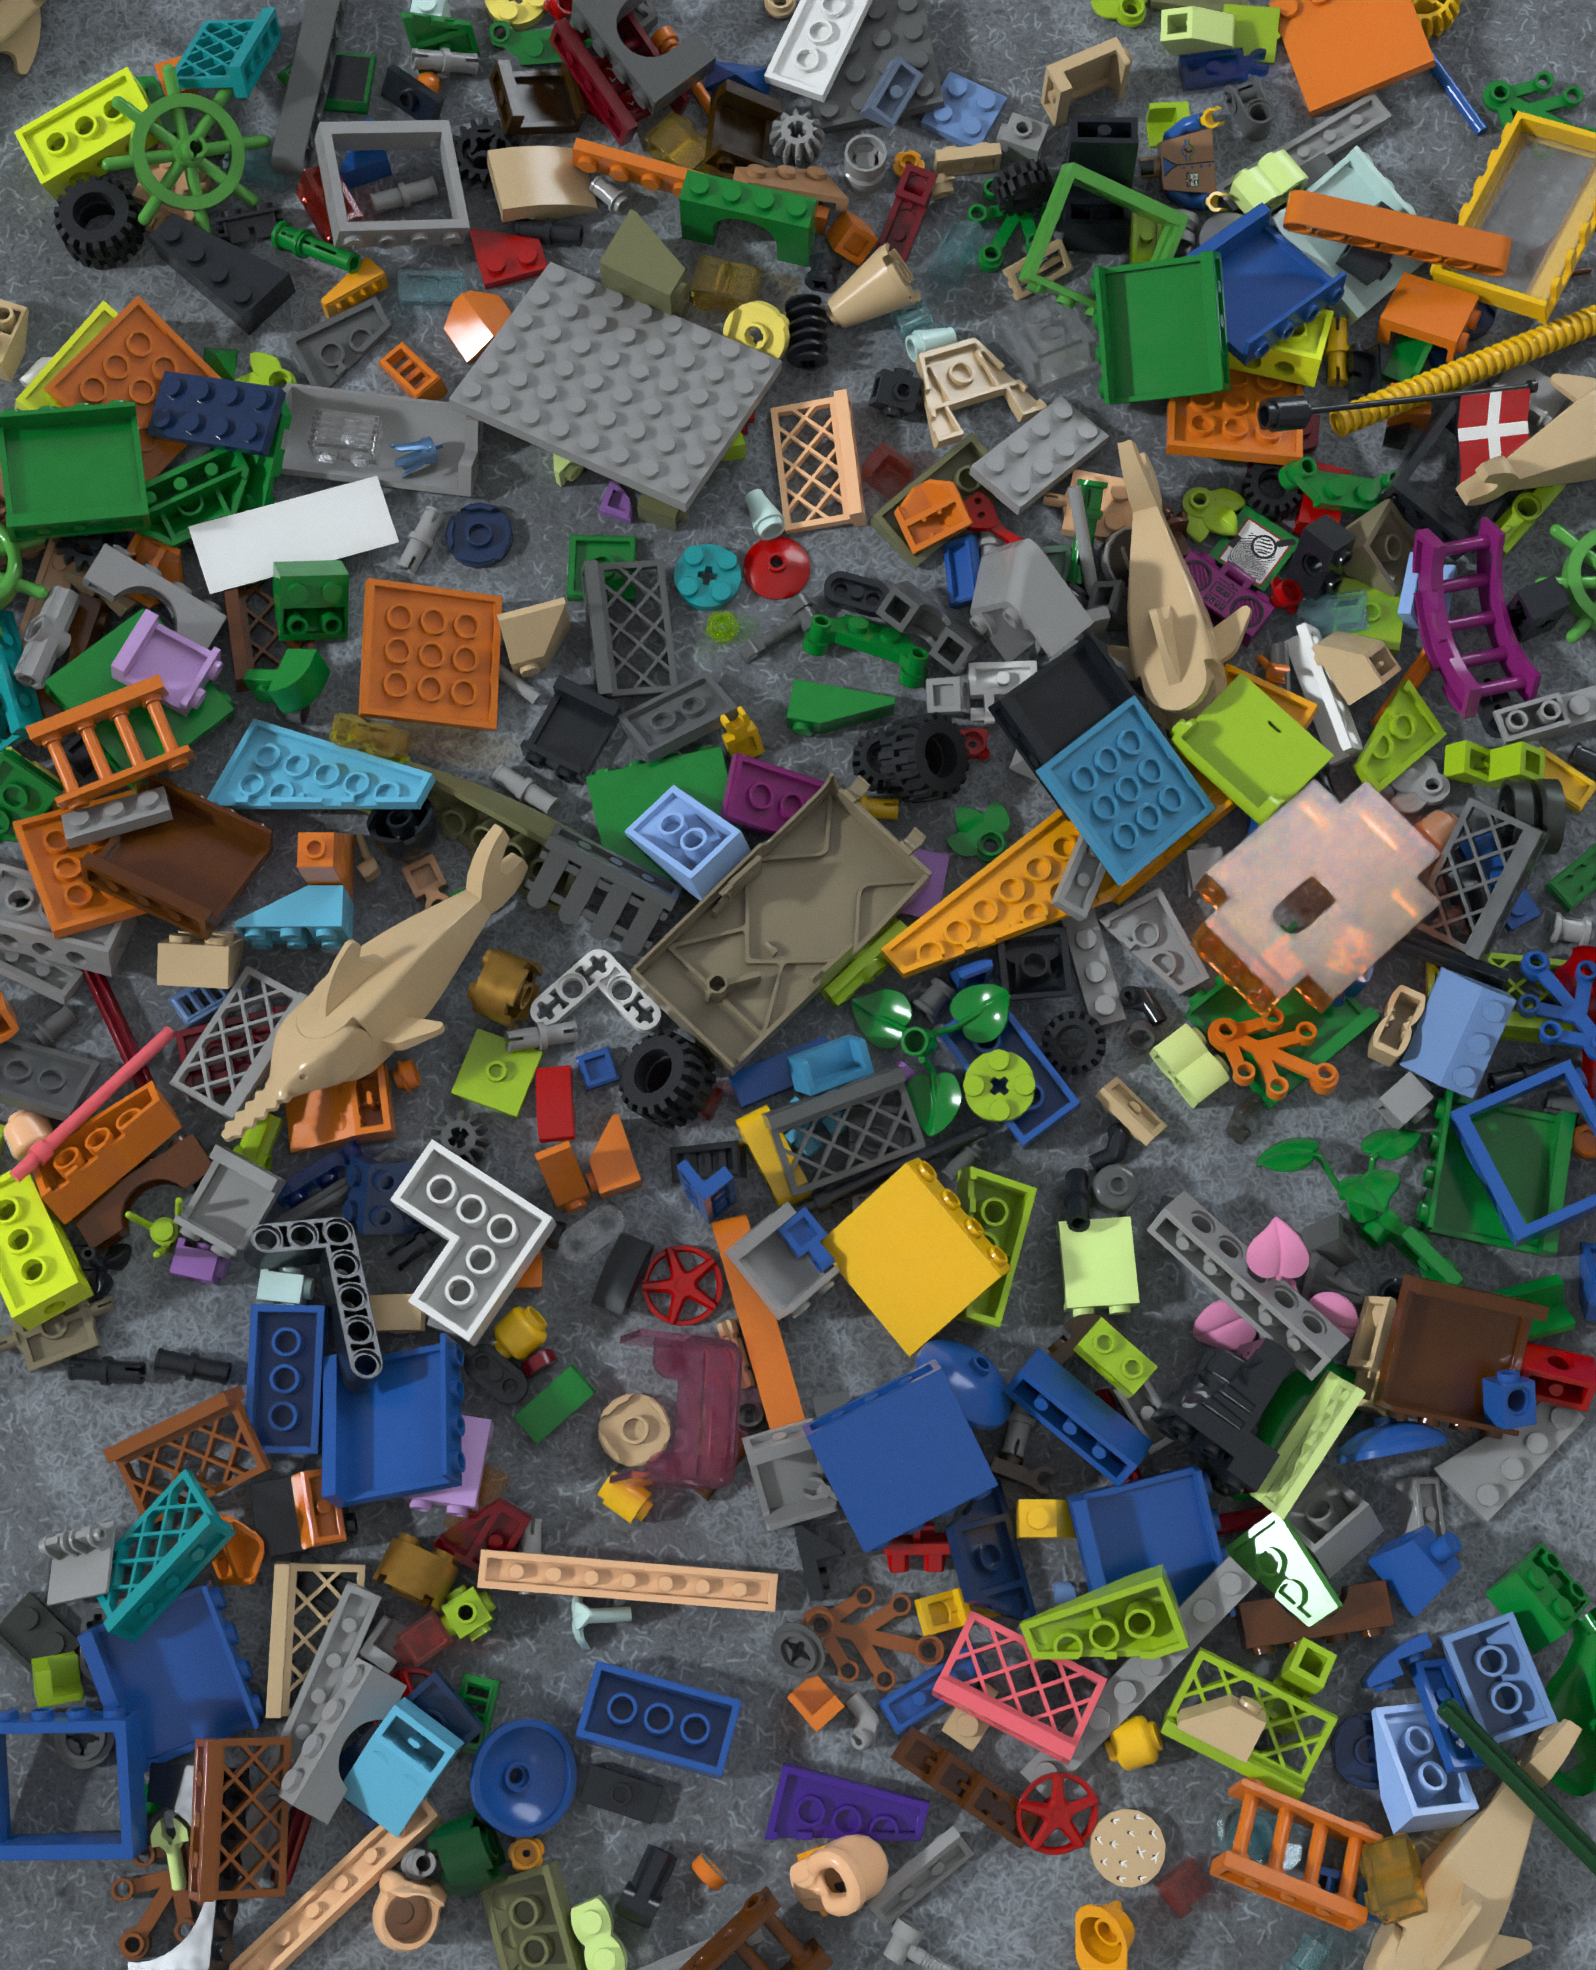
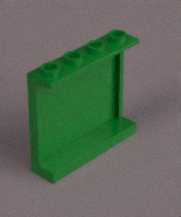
(1161, 329)
(72, 471)
(91, 677)
(628, 792)
(1335, 1027)
(1531, 1157)

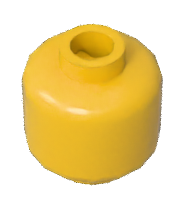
(520, 1333)
(1134, 1743)

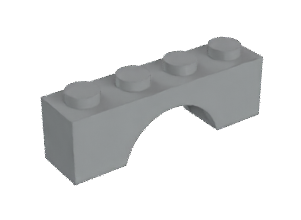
(117, 575)
(315, 1778)

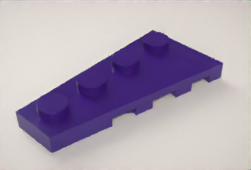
(830, 1806)

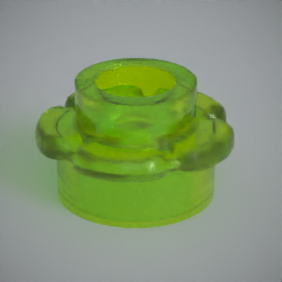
(718, 634)

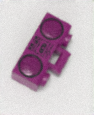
(1225, 596)

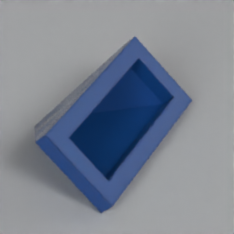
(746, 75)

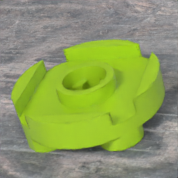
(999, 1107)

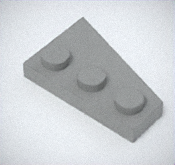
(1157, 940)

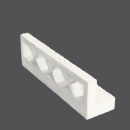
(1333, 715)

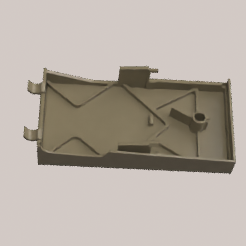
(782, 924)

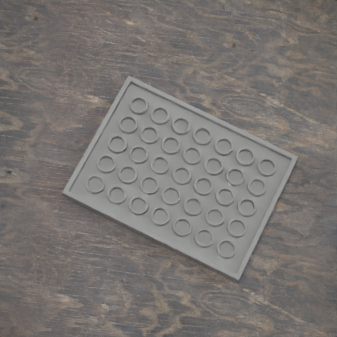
(616, 386)

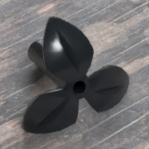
(115, 1259)

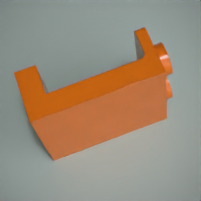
(1430, 314)

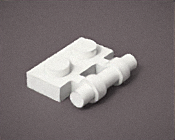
(993, 681)

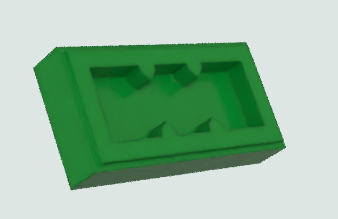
(1575, 881)

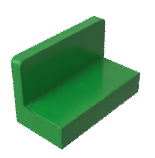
(1406, 359)
(1547, 1292)

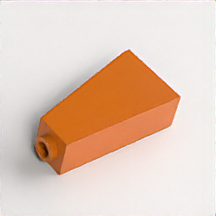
(327, 859)

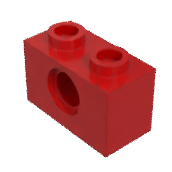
(1560, 1376)

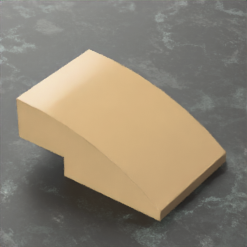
(539, 183)

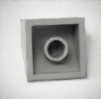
(1333, 1522)

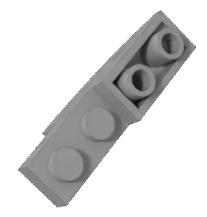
(1547, 716)

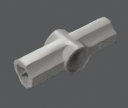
(47, 637)

